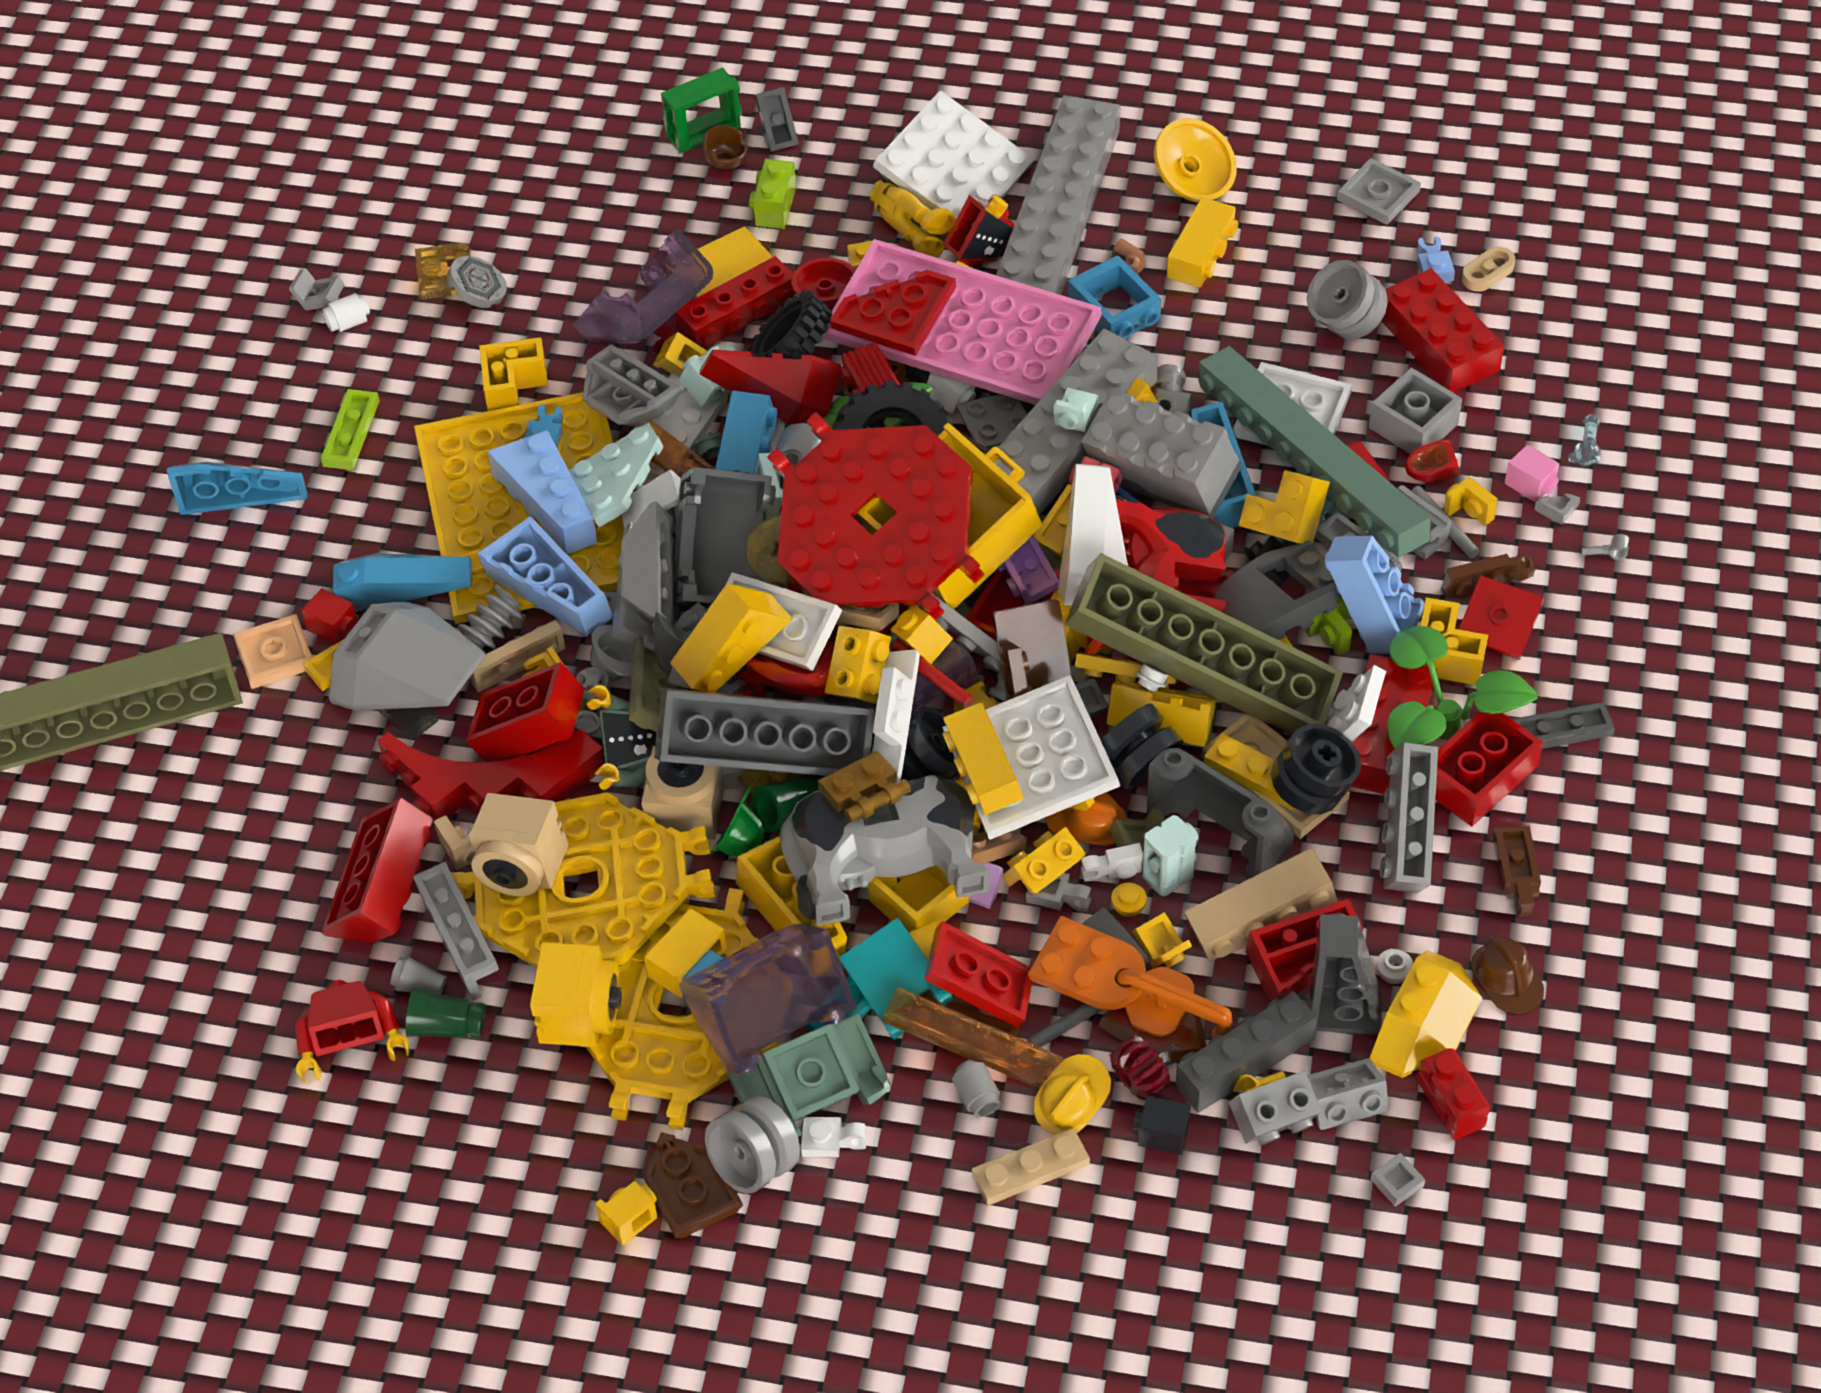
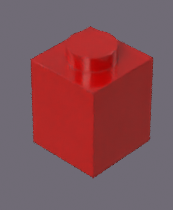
(329, 616)

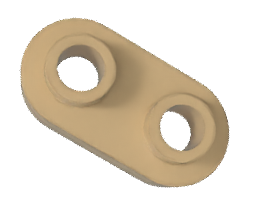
(1488, 268)

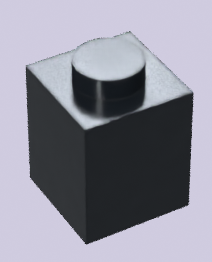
(1162, 1125)

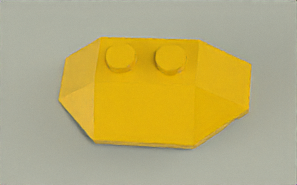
(1426, 1014)

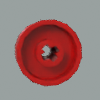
(824, 278)

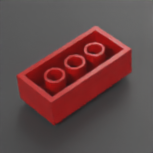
(1441, 331)
(1373, 744)

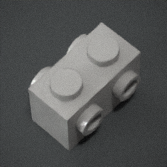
(1275, 1107)

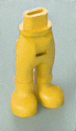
(900, 206)

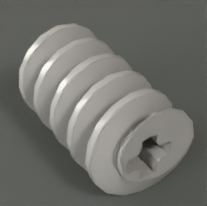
(491, 619)

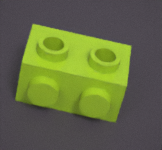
(773, 193)

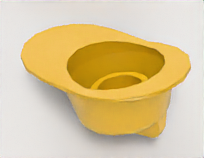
(1072, 1094)

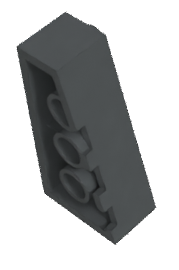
(1343, 979)

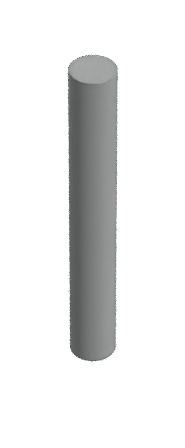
(1456, 533)

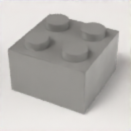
(1414, 411)

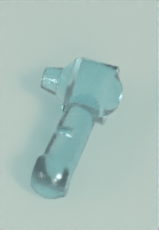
(1588, 450)

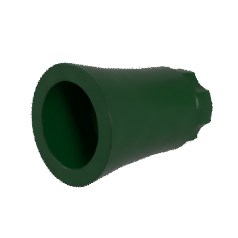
(777, 800)
(443, 1016)

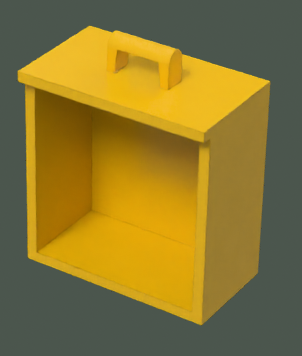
(999, 520)

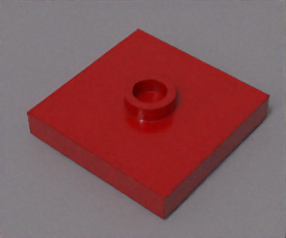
(1503, 615)

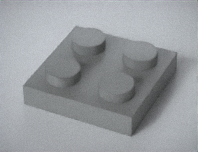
(1378, 191)

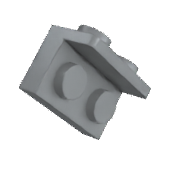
(1349, 1093)

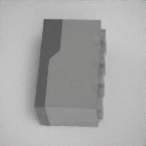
(1163, 453)

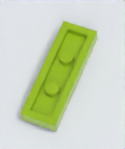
(350, 429)

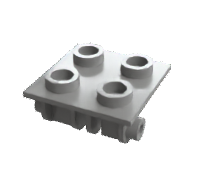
(991, 418)

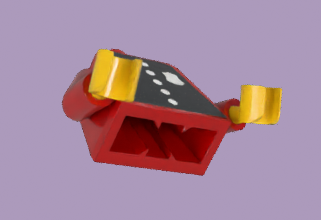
(980, 231)
(343, 1019)

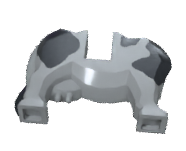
(833, 855)

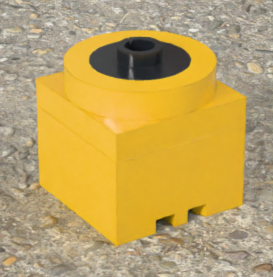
(574, 994)

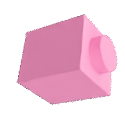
(1532, 473)

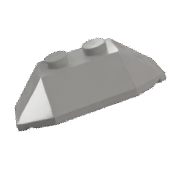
(626, 388)
(649, 564)

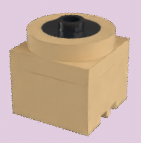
(683, 795)
(517, 844)

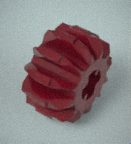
(1139, 1067)

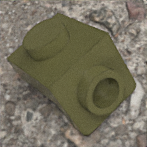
(1132, 831)

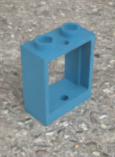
(1107, 277)

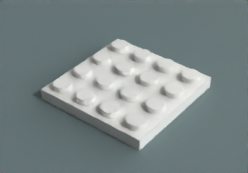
(950, 156)
(1051, 754)

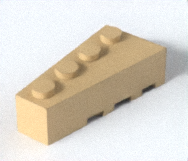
(1267, 898)

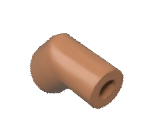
(1133, 256)

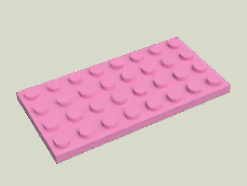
(990, 330)

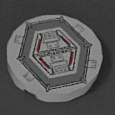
(476, 281)

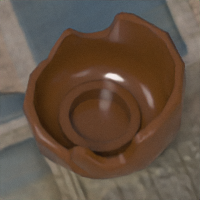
(724, 147)

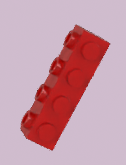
(735, 303)

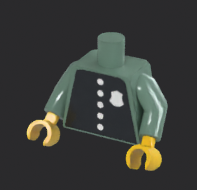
(624, 743)

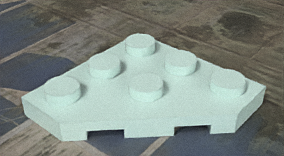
(614, 473)

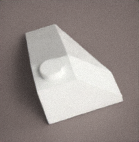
(1090, 529)

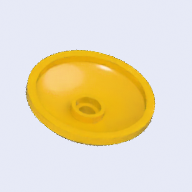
(1204, 154)

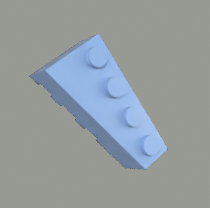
(543, 484)

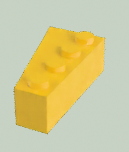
(773, 890)

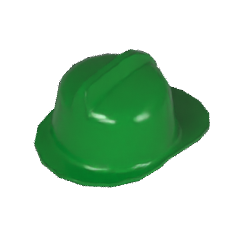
(743, 833)

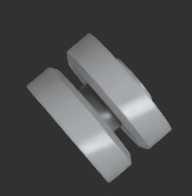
(1347, 299)
(752, 1144)

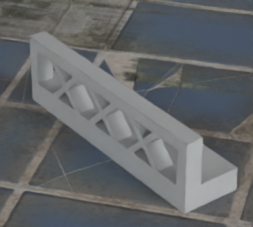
(456, 926)

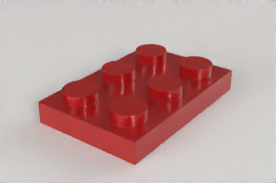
(979, 974)

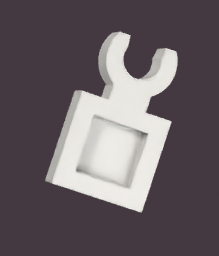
(1117, 862)

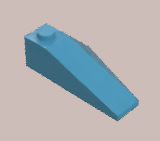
(398, 577)

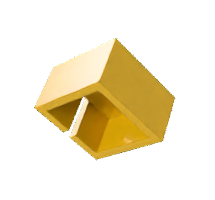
(916, 898)

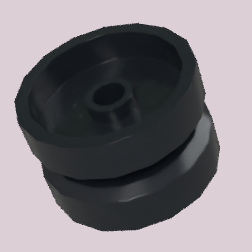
(1137, 743)
(926, 748)
(1315, 769)

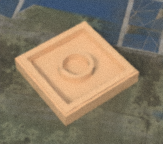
(273, 650)

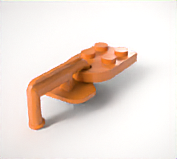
(1089, 963)

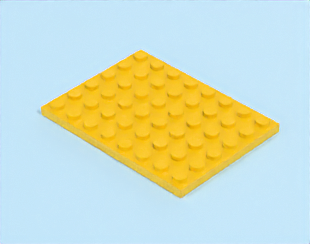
(477, 510)

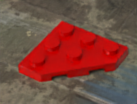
(896, 312)

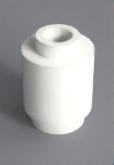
(346, 313)

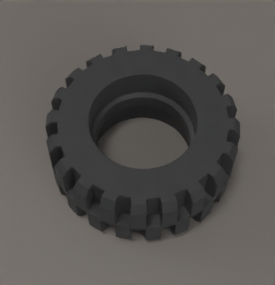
(894, 402)

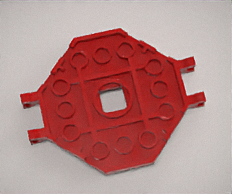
(911, 552)

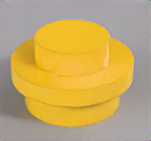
(1128, 899)

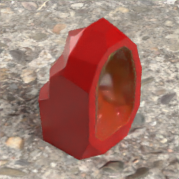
(1433, 462)

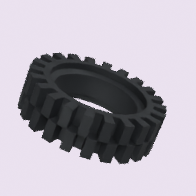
(793, 328)

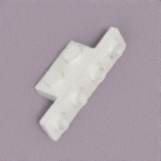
(895, 707)

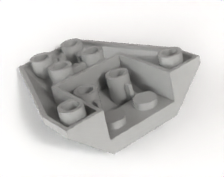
(401, 660)

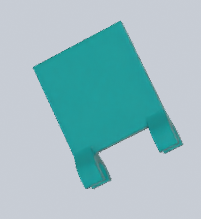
(888, 962)

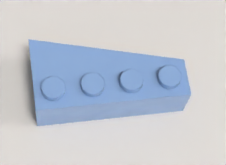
(543, 574)
(1372, 590)

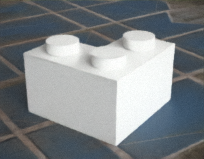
(662, 490)

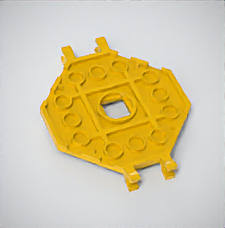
(638, 880)
(659, 1051)

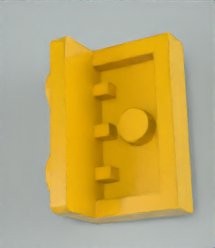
(1046, 863)

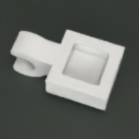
(826, 1136)

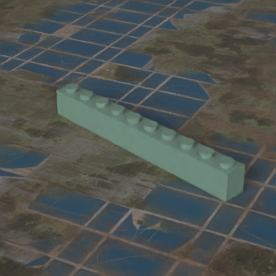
(1315, 452)

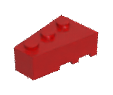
(1286, 950)

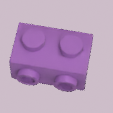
(1030, 573)

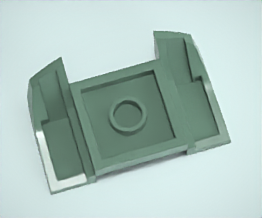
(817, 1071)

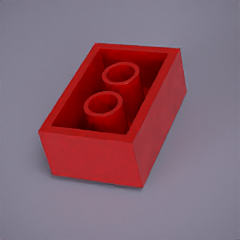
(526, 714)
(1484, 764)

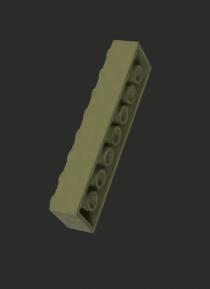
(1202, 646)
(116, 700)

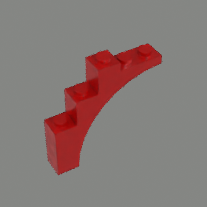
(447, 785)

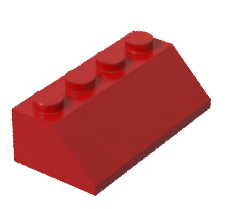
(378, 873)

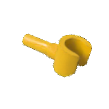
(1248, 1082)

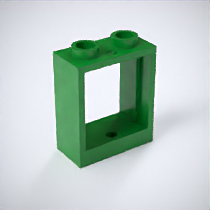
(675, 101)

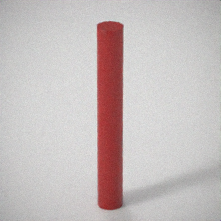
(938, 678)

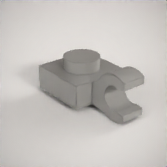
(1062, 891)

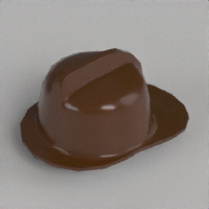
(1508, 976)

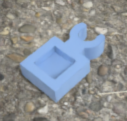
(1433, 258)

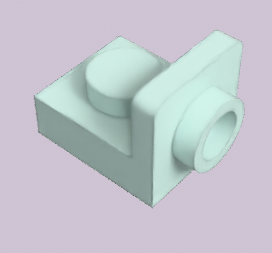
(1075, 409)

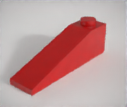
(794, 385)

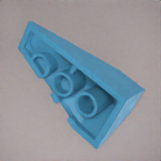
(225, 486)

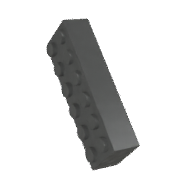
(761, 732)

